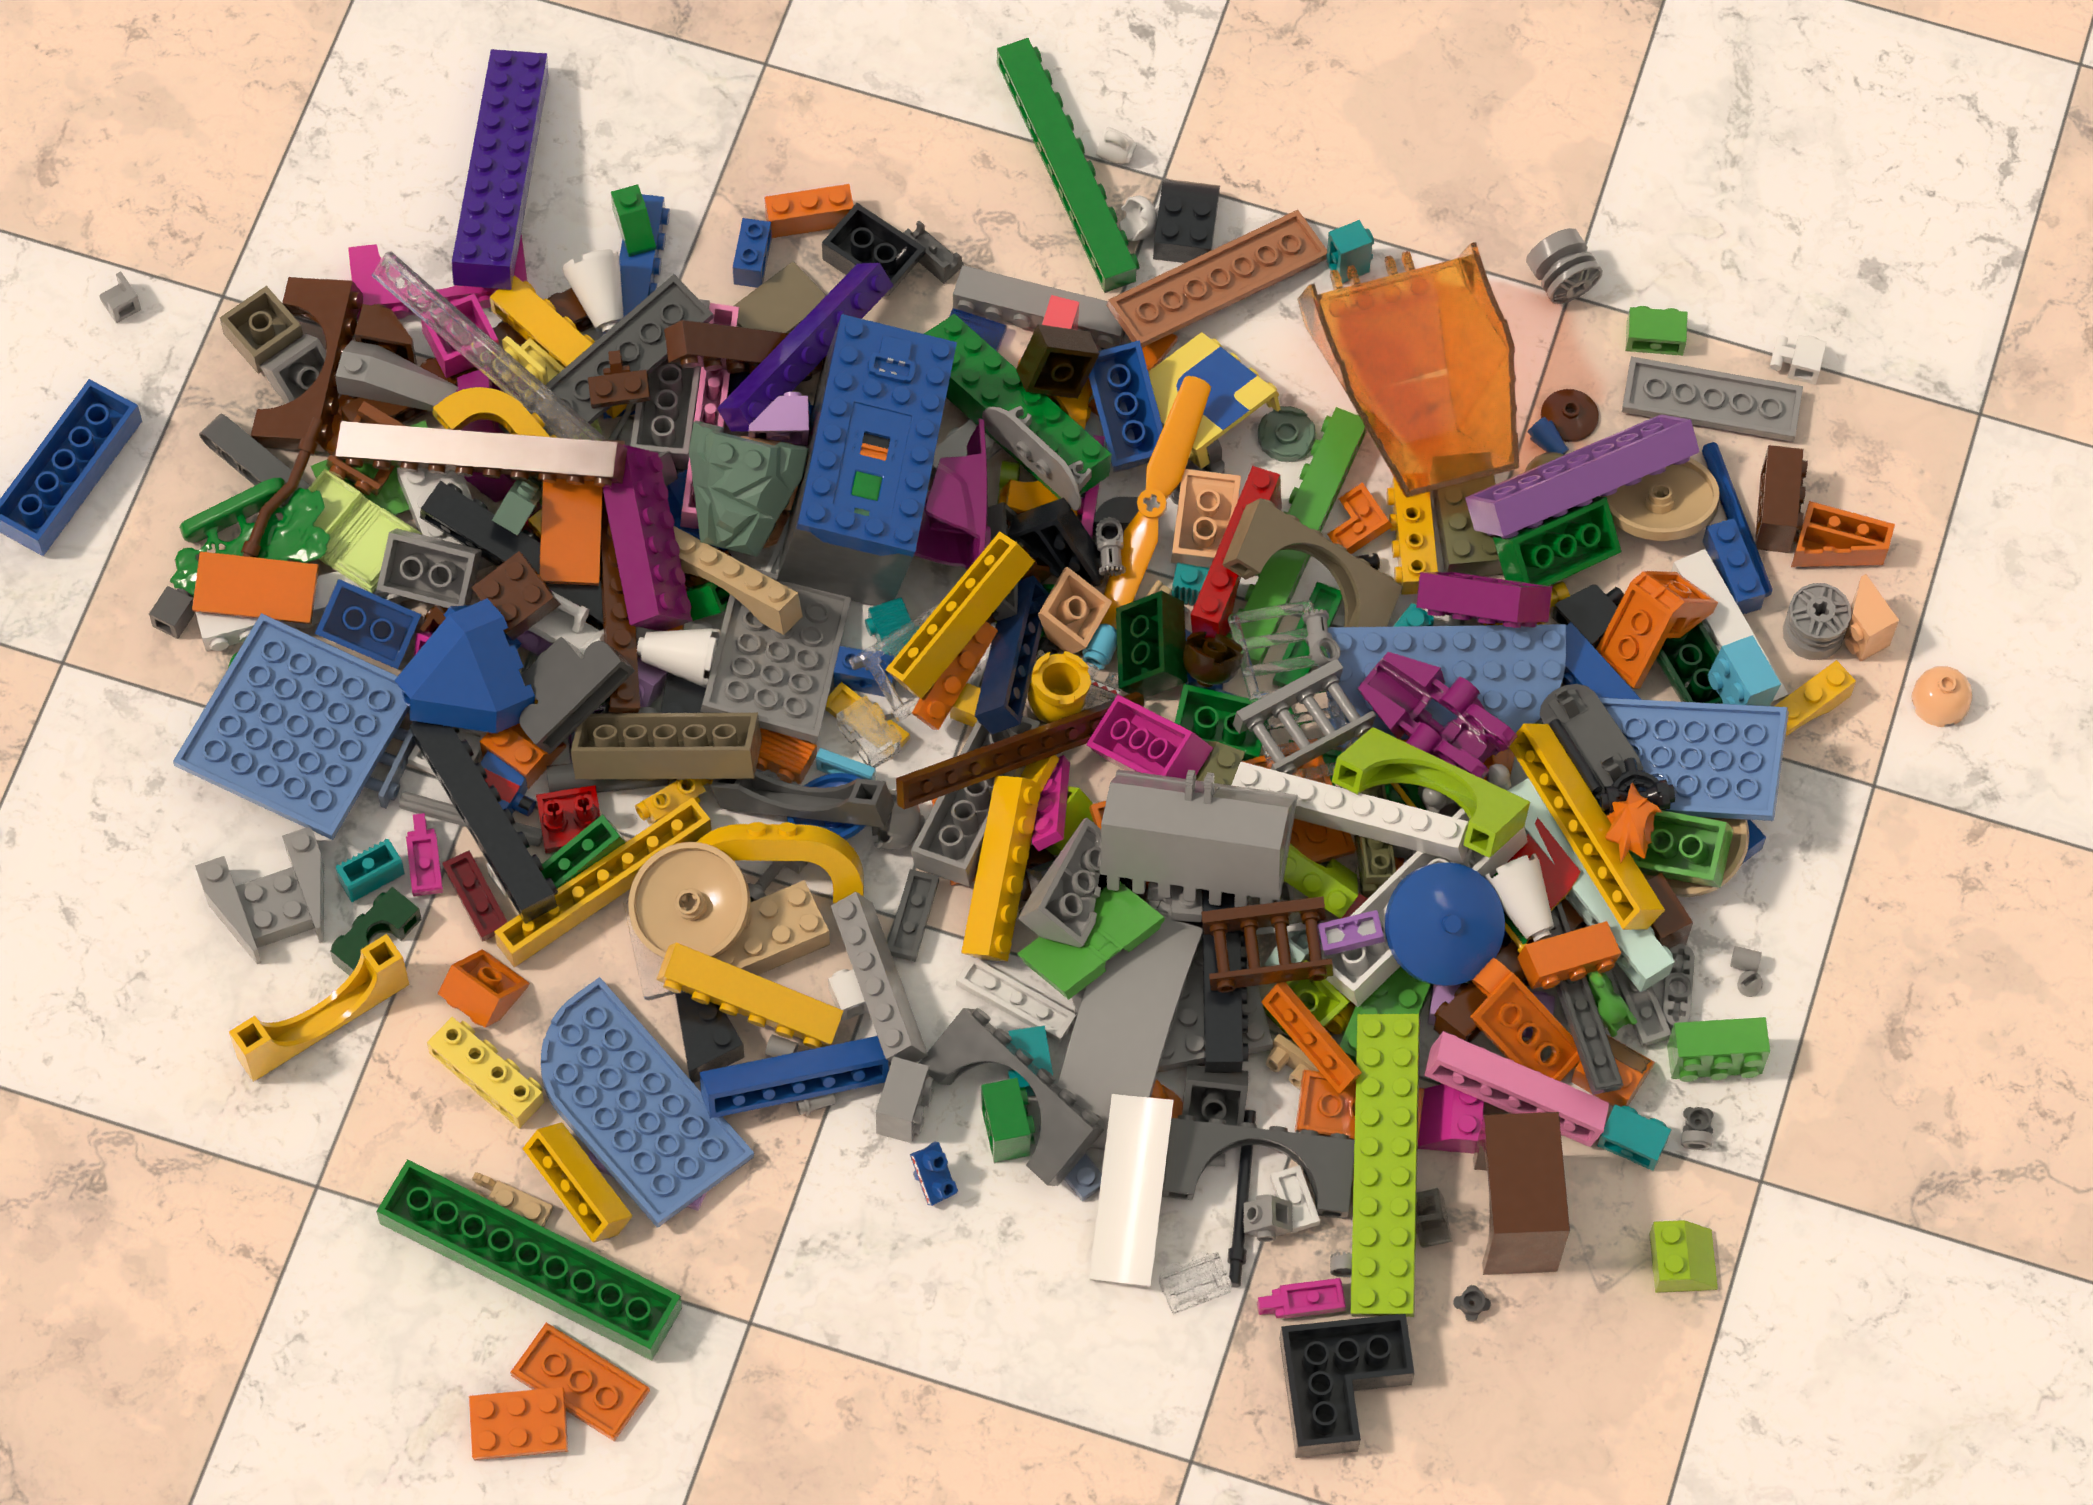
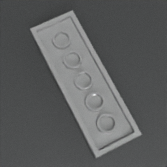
(1713, 398)

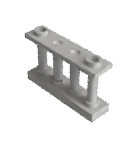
(1303, 691)

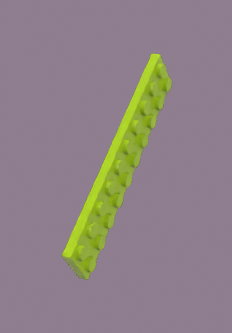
(1385, 1165)

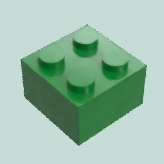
(1007, 1119)

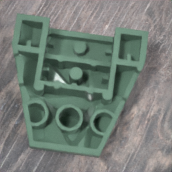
(741, 486)

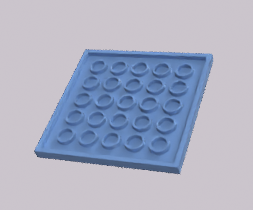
(295, 726)

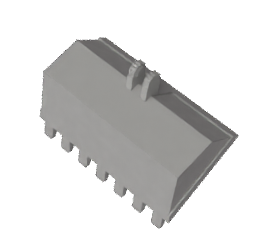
(1196, 836)

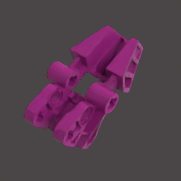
(1401, 690)

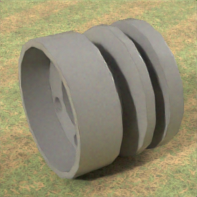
(1564, 266)
(1814, 635)

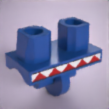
(933, 1173)

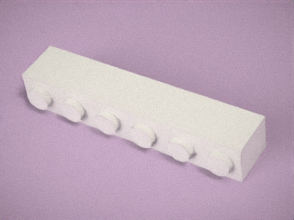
(1726, 621)

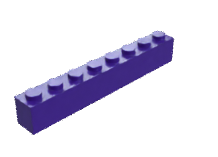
(804, 345)

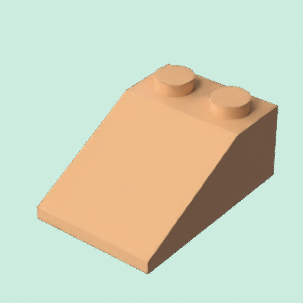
(1203, 515)

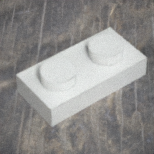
(1292, 1186)

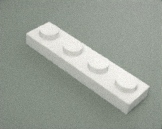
(1015, 999)

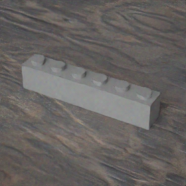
(1026, 304)
(878, 979)

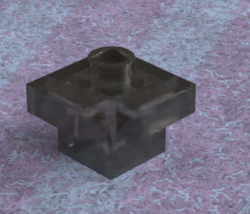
(1432, 1218)

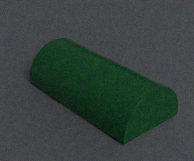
(1687, 665)

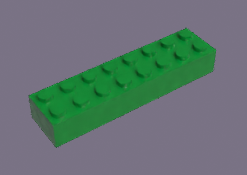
(986, 379)

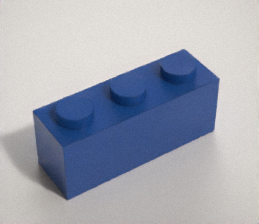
(1734, 564)

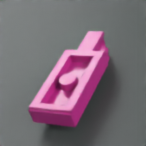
(423, 858)
(1304, 1299)

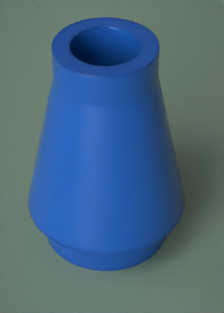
(1547, 437)

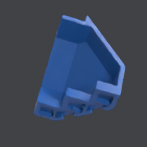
(467, 674)

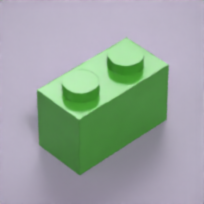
(1656, 330)

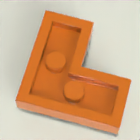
(1365, 523)

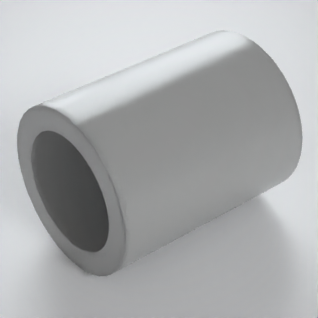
(1745, 959)
(780, 1046)

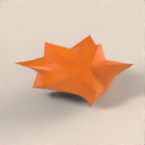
(1632, 824)

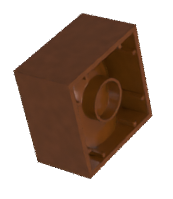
(1525, 1192)

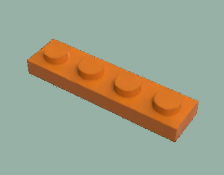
(945, 691)
(1311, 1037)

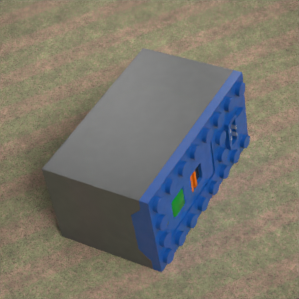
(867, 461)

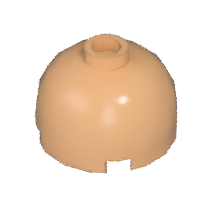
(1942, 696)

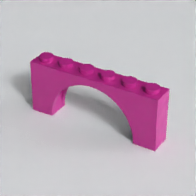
(366, 258)

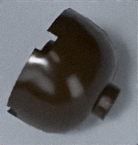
(1212, 659)

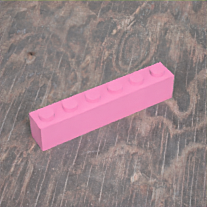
(1515, 1087)

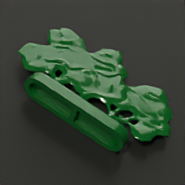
(283, 539)

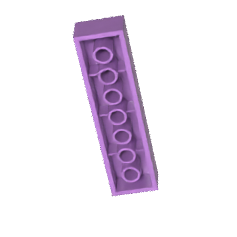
(1582, 476)

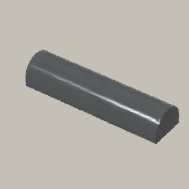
(563, 778)

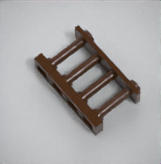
(1274, 915)

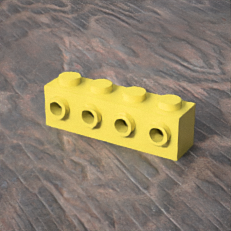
(486, 1072)

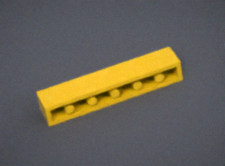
(541, 323)
(960, 615)
(1001, 868)
(749, 995)

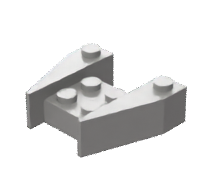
(273, 904)

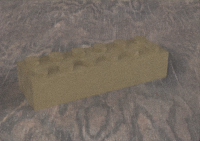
(667, 746)

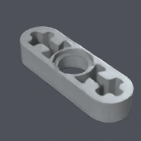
(1687, 968)

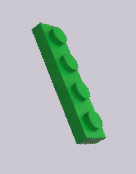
(1323, 598)

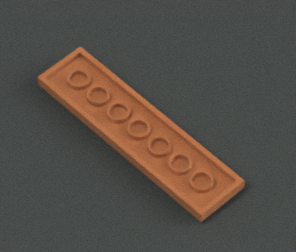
(1217, 279)

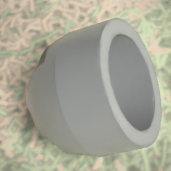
(1752, 988)

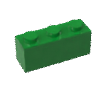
(582, 851)

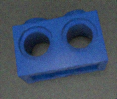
(752, 252)

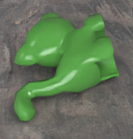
(1611, 1006)

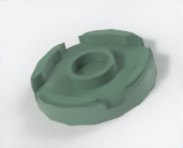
(1286, 434)

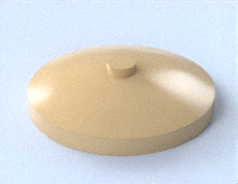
(1667, 503)
(689, 898)

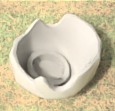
(1139, 218)

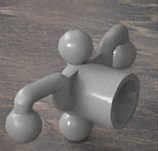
(1441, 804)

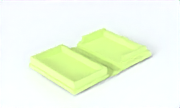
(356, 530)

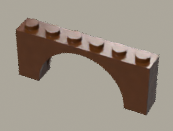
(335, 308)

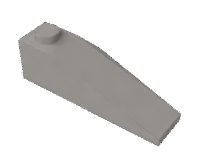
(383, 376)
(1067, 894)

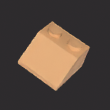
(1072, 612)
(1871, 621)

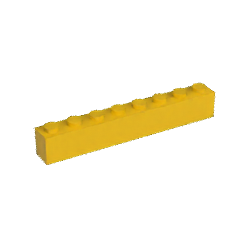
(1585, 826)
(600, 883)

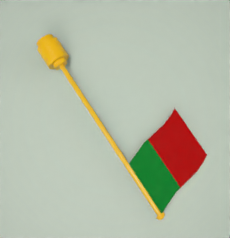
(1557, 877)

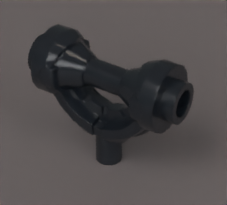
(1656, 791)

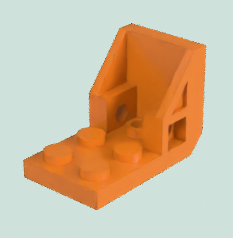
(1651, 610)

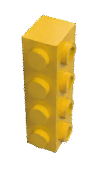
(1414, 537)
(577, 1182)

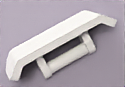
(570, 623)

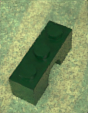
(389, 914)

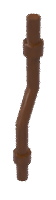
(306, 449)

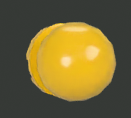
(1058, 686)

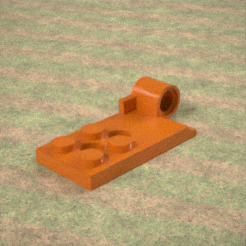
(1510, 1011)

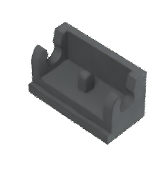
(937, 257)

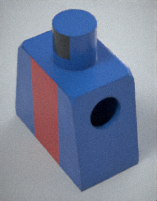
(509, 784)

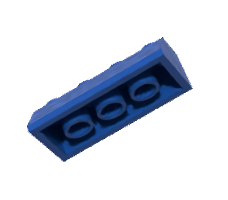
(1126, 405)

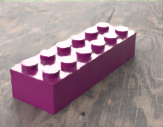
(647, 544)

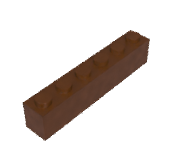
(721, 346)

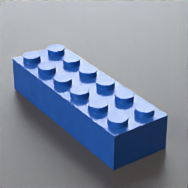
(67, 466)

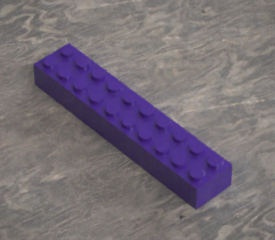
(500, 169)

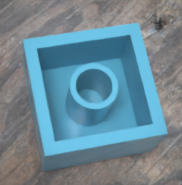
(1743, 674)

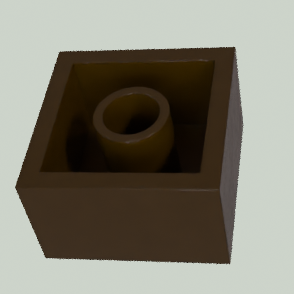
(1057, 361)

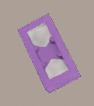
(1351, 933)

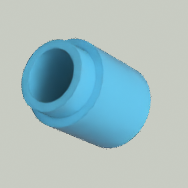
(1101, 646)

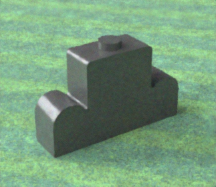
(569, 689)

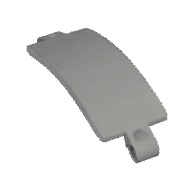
(1129, 1019)

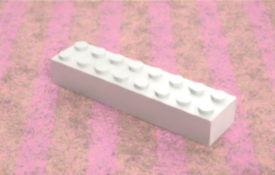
(1365, 969)

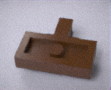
(618, 384)

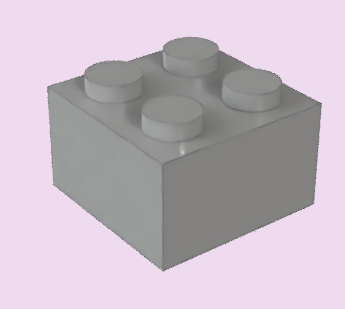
(903, 1100)

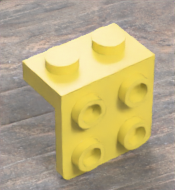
(533, 359)

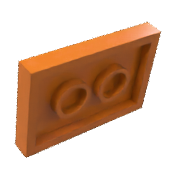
(518, 1423)

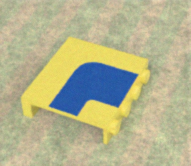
(1233, 393)

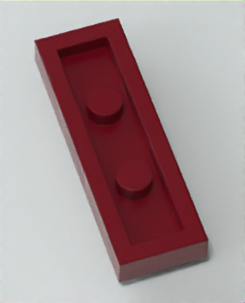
(474, 894)

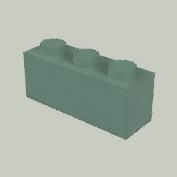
(519, 504)

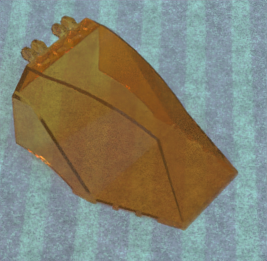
(1424, 367)

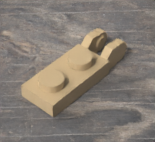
(514, 1199)

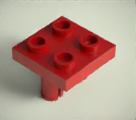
(566, 814)

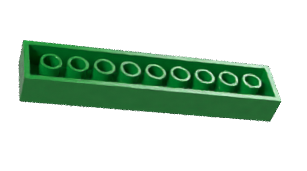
(529, 1259)

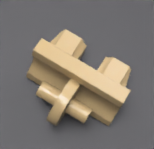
(1289, 1054)

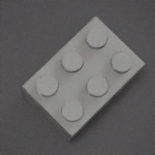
(428, 569)

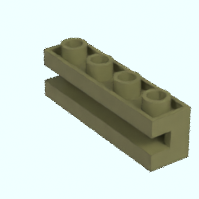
(1374, 857)

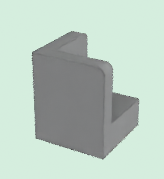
(121, 299)

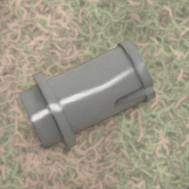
(808, 1105)

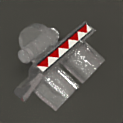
(1100, 691)

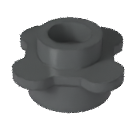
(1704, 1115)
(1472, 1293)

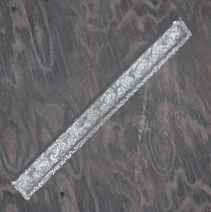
(481, 349)

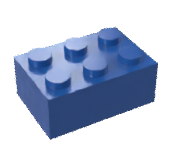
(367, 624)

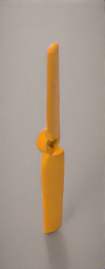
(1162, 477)

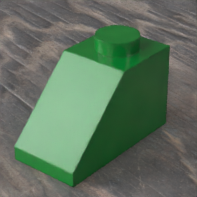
(633, 220)
(707, 600)

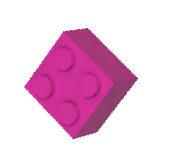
(447, 356)

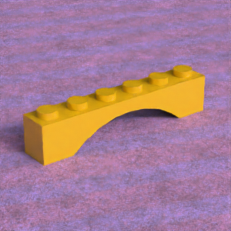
(1818, 696)

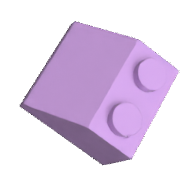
(783, 420)

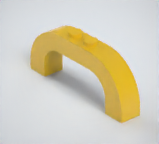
(494, 405)
(793, 843)

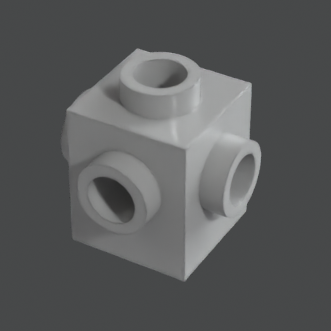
(1267, 1217)

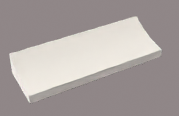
(1131, 1190)

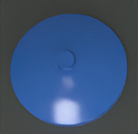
(1444, 923)

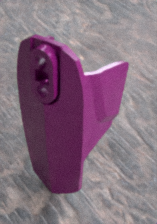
(957, 508)

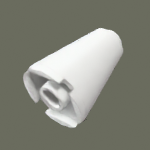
(598, 287)
(681, 652)
(1524, 896)

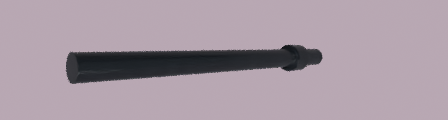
(1237, 1253)

